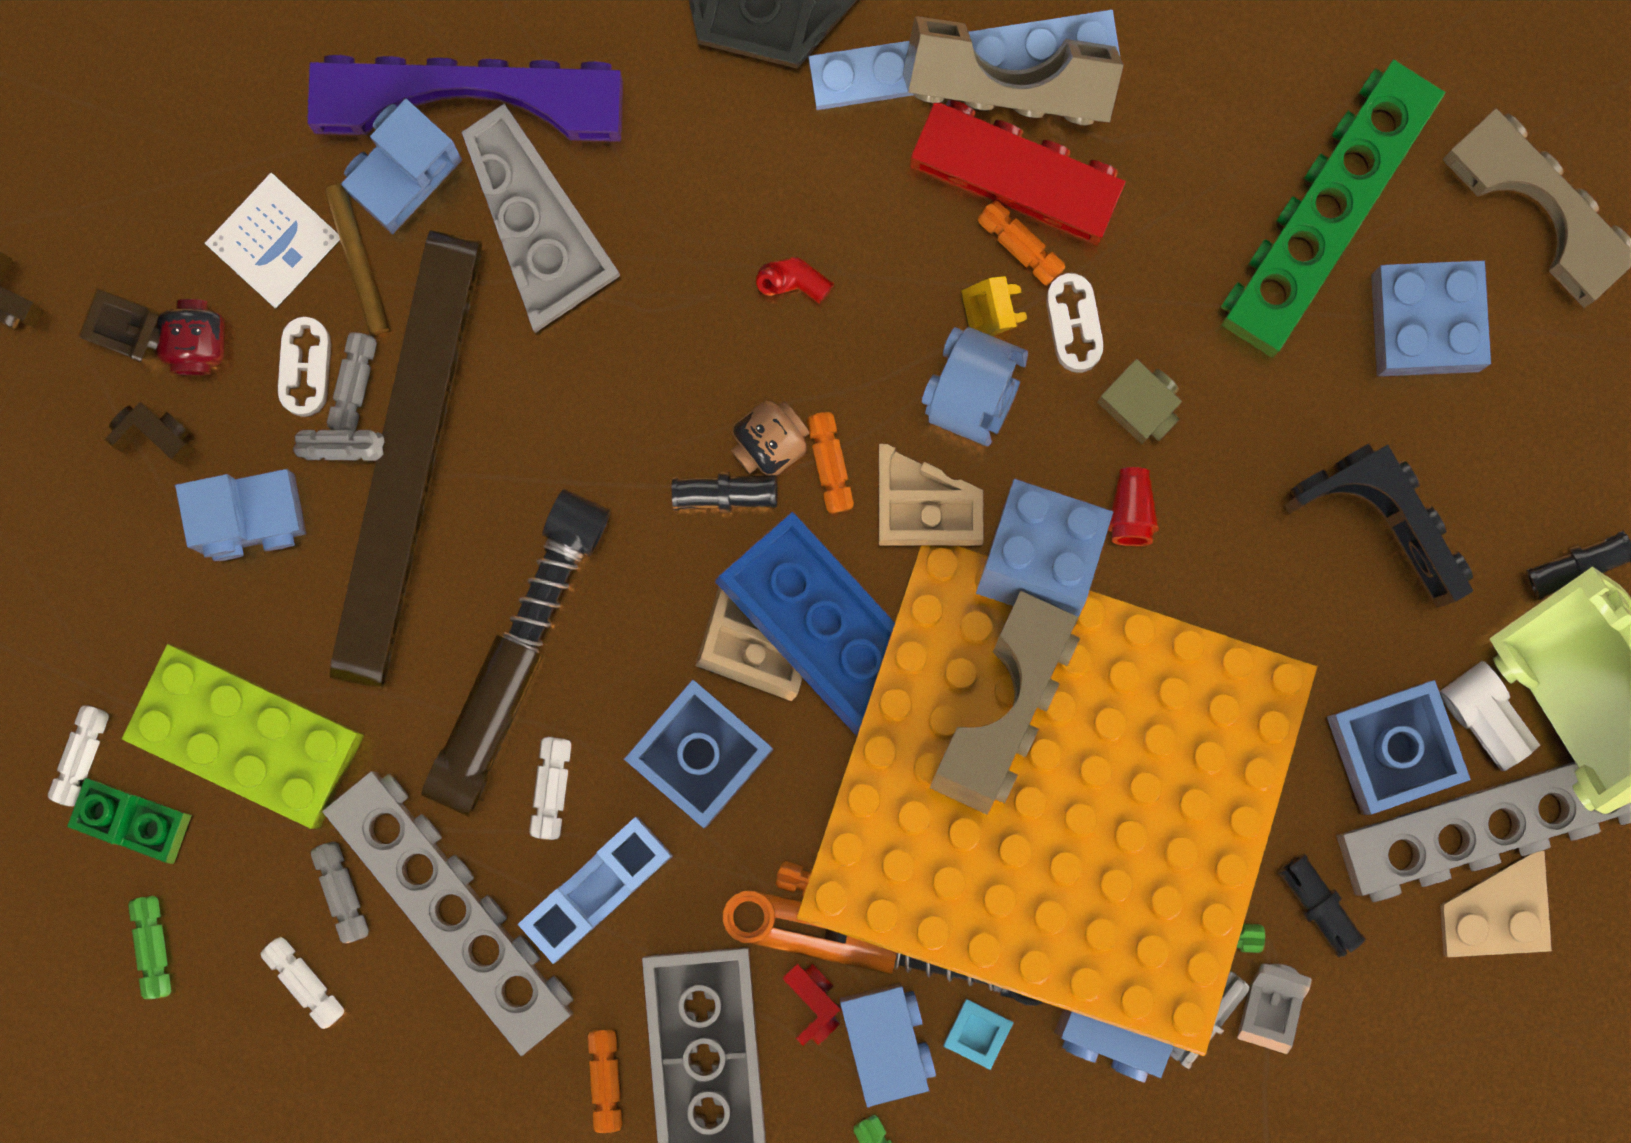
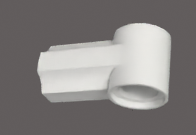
(1482, 704)

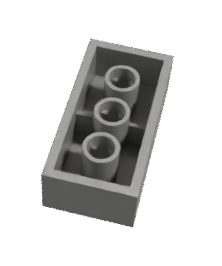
(678, 1032)

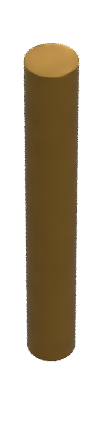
(357, 259)

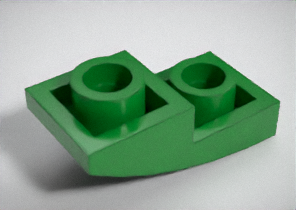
(129, 820)

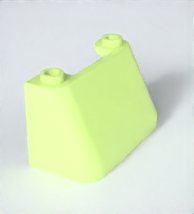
(1579, 668)

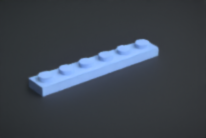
(877, 70)

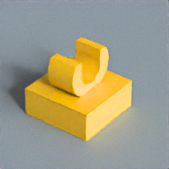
(990, 306)

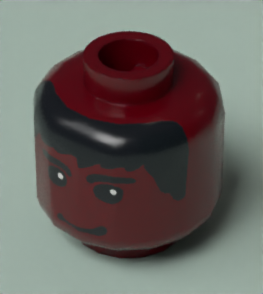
(191, 338)

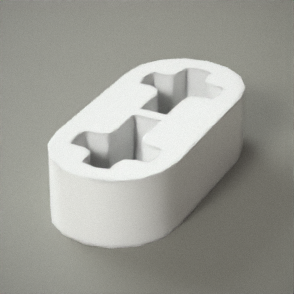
(1062, 325)
(291, 366)

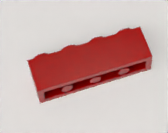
(1017, 172)

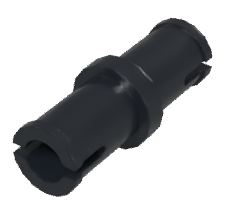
(724, 492)
(1559, 572)
(1321, 905)

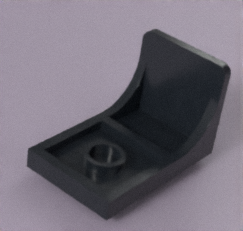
(1392, 491)

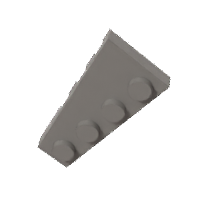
(541, 231)

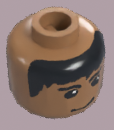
(769, 438)

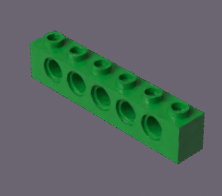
(1411, 104)

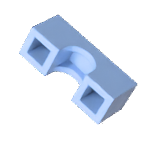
(595, 890)

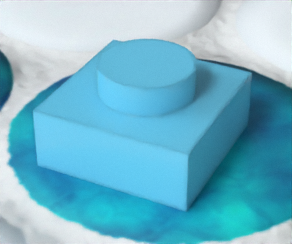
(978, 1033)

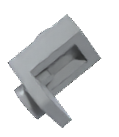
(1273, 1007)

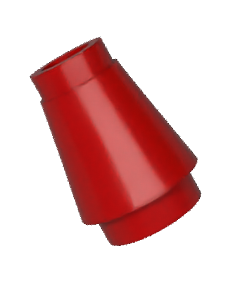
(1133, 508)

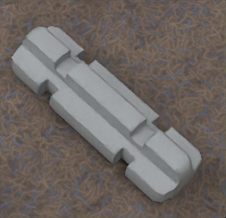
(351, 382)
(339, 445)
(339, 892)

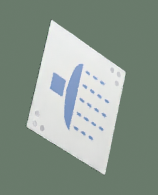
(273, 240)

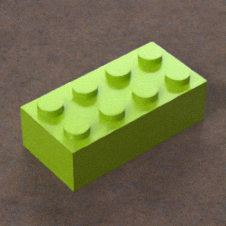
(242, 737)

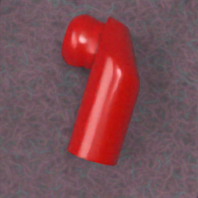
(790, 275)

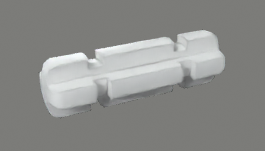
(78, 755)
(550, 788)
(302, 982)

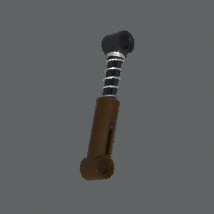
(512, 660)

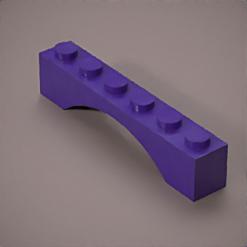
(577, 102)

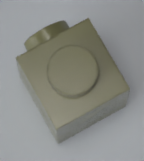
(1142, 402)

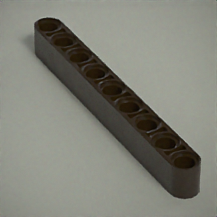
(408, 459)

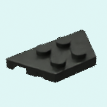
(767, 29)

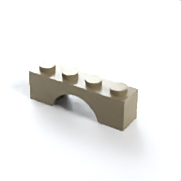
(1073, 83)
(1500, 158)
(980, 757)

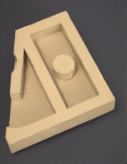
(925, 505)
(742, 653)
(1500, 913)

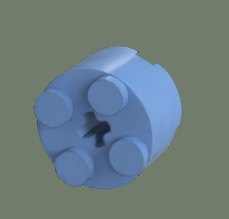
(974, 385)

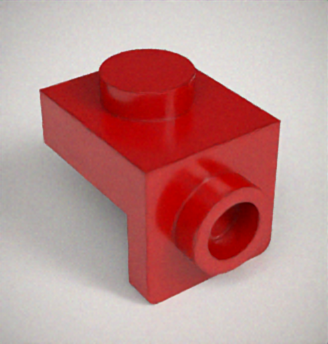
(812, 988)

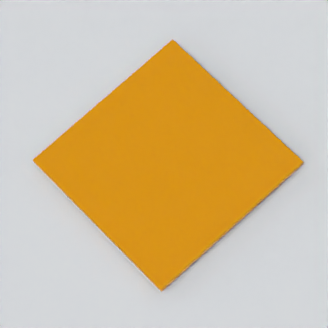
(1129, 824)

